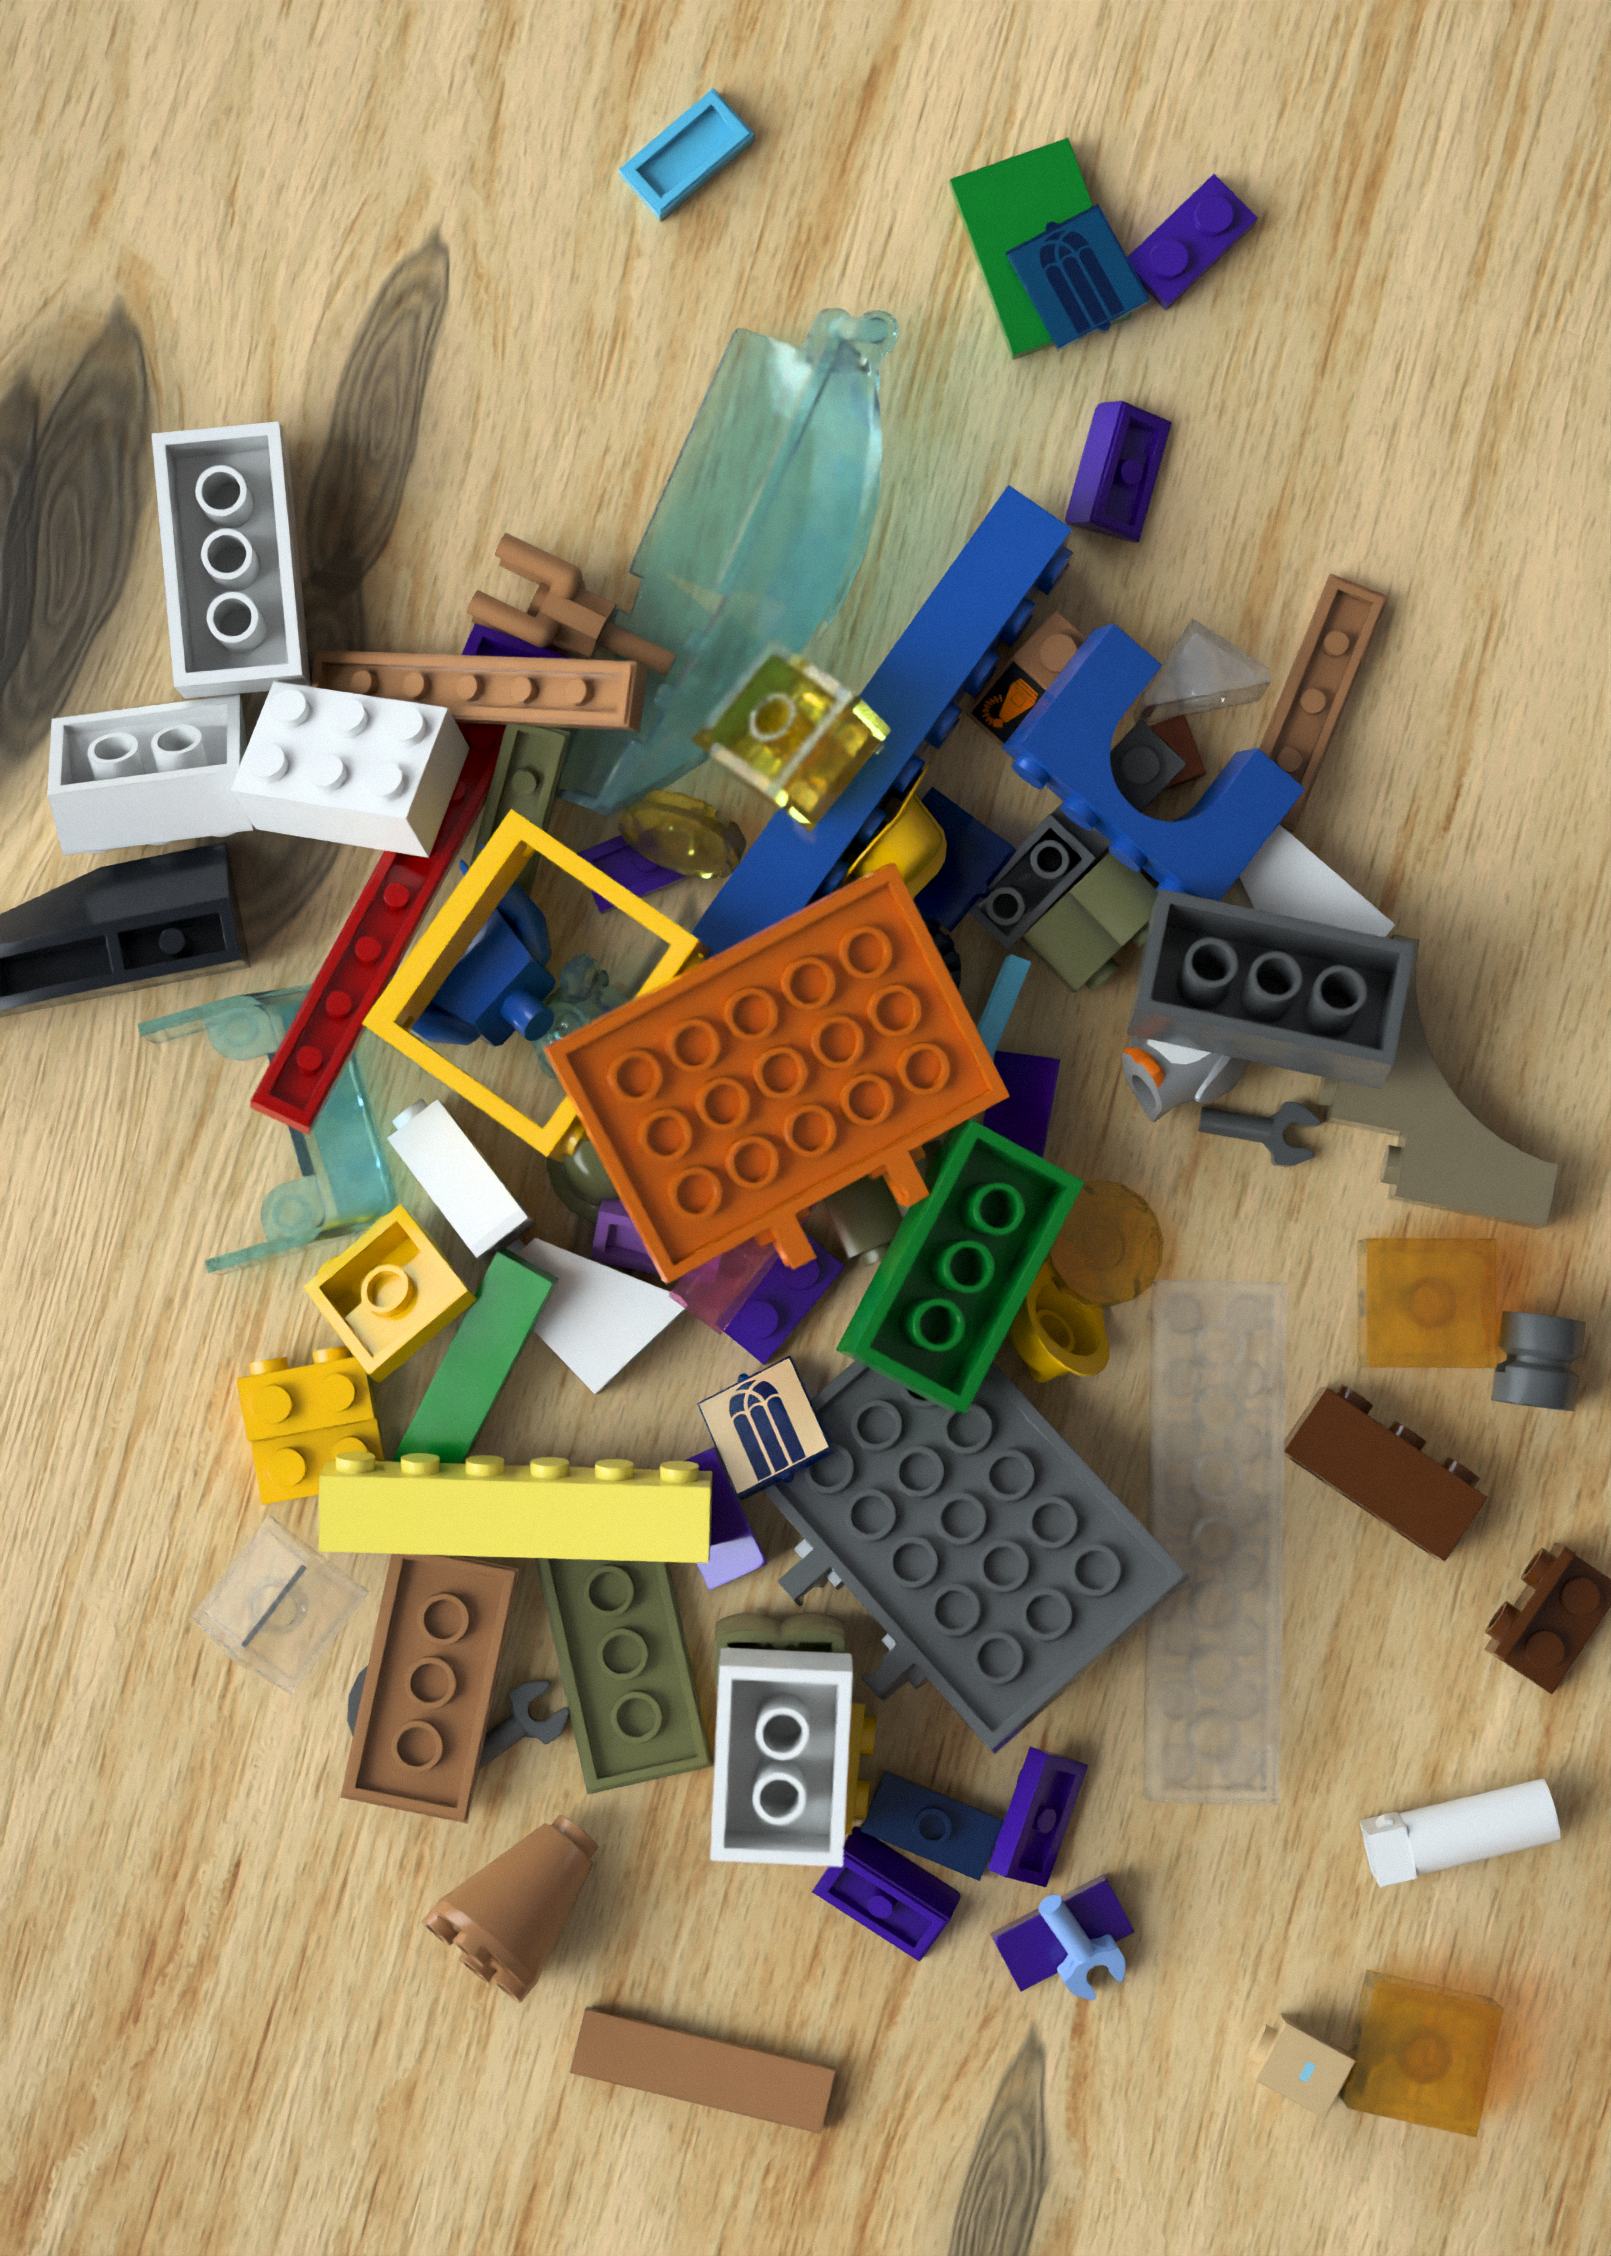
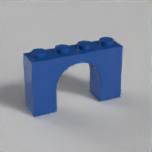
(1067, 749)

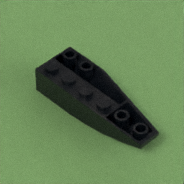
(123, 931)

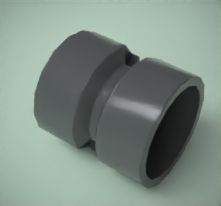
(1538, 1361)

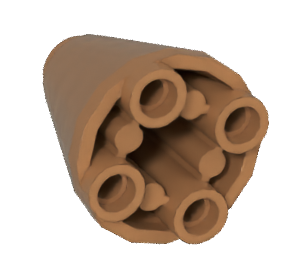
(516, 1906)

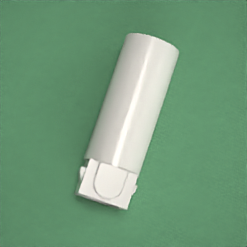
(1459, 1831)

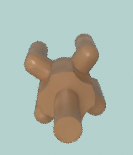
(562, 611)

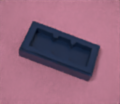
(932, 1825)

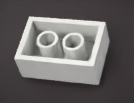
(350, 768)
(781, 1757)

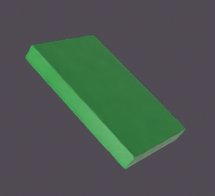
(1007, 207)

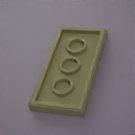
(624, 1670)

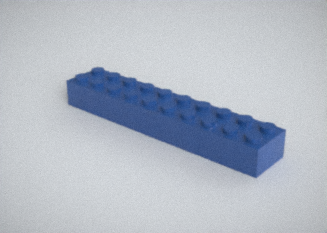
(916, 695)

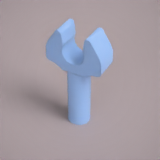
(1082, 1951)

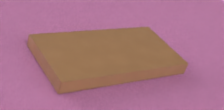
(430, 1684)

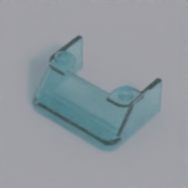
(341, 1161)

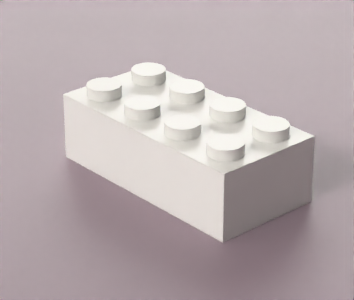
(230, 559)

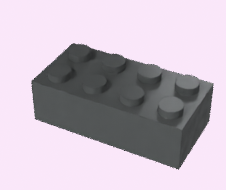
(1271, 989)

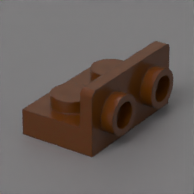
(1551, 1616)

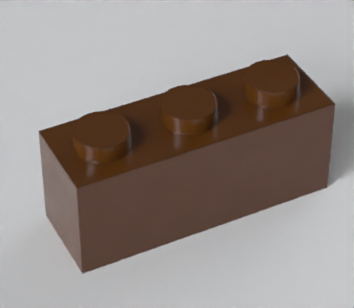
(1385, 1471)

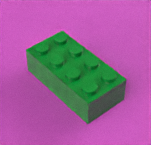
(960, 1266)

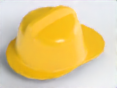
(910, 842)
(1058, 1333)

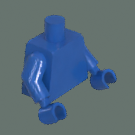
(497, 980)

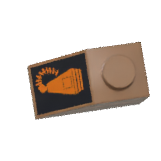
(1026, 678)

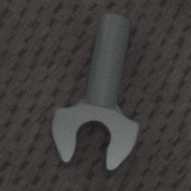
(1262, 1130)
(522, 1723)

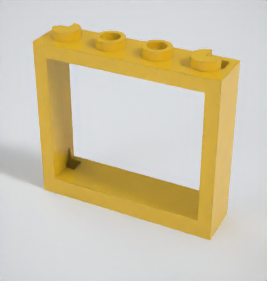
(454, 932)

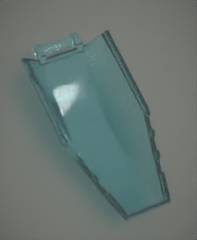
(746, 539)

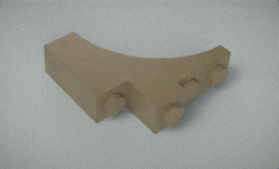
(1442, 1149)

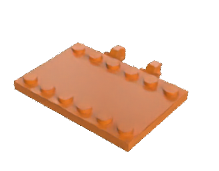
(779, 1077)

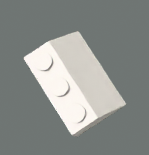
(147, 774)

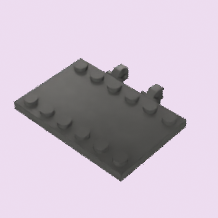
(970, 1546)

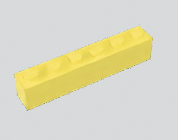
(515, 1508)

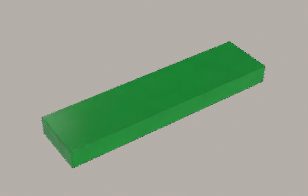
(479, 1359)

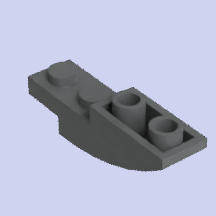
(1063, 851)

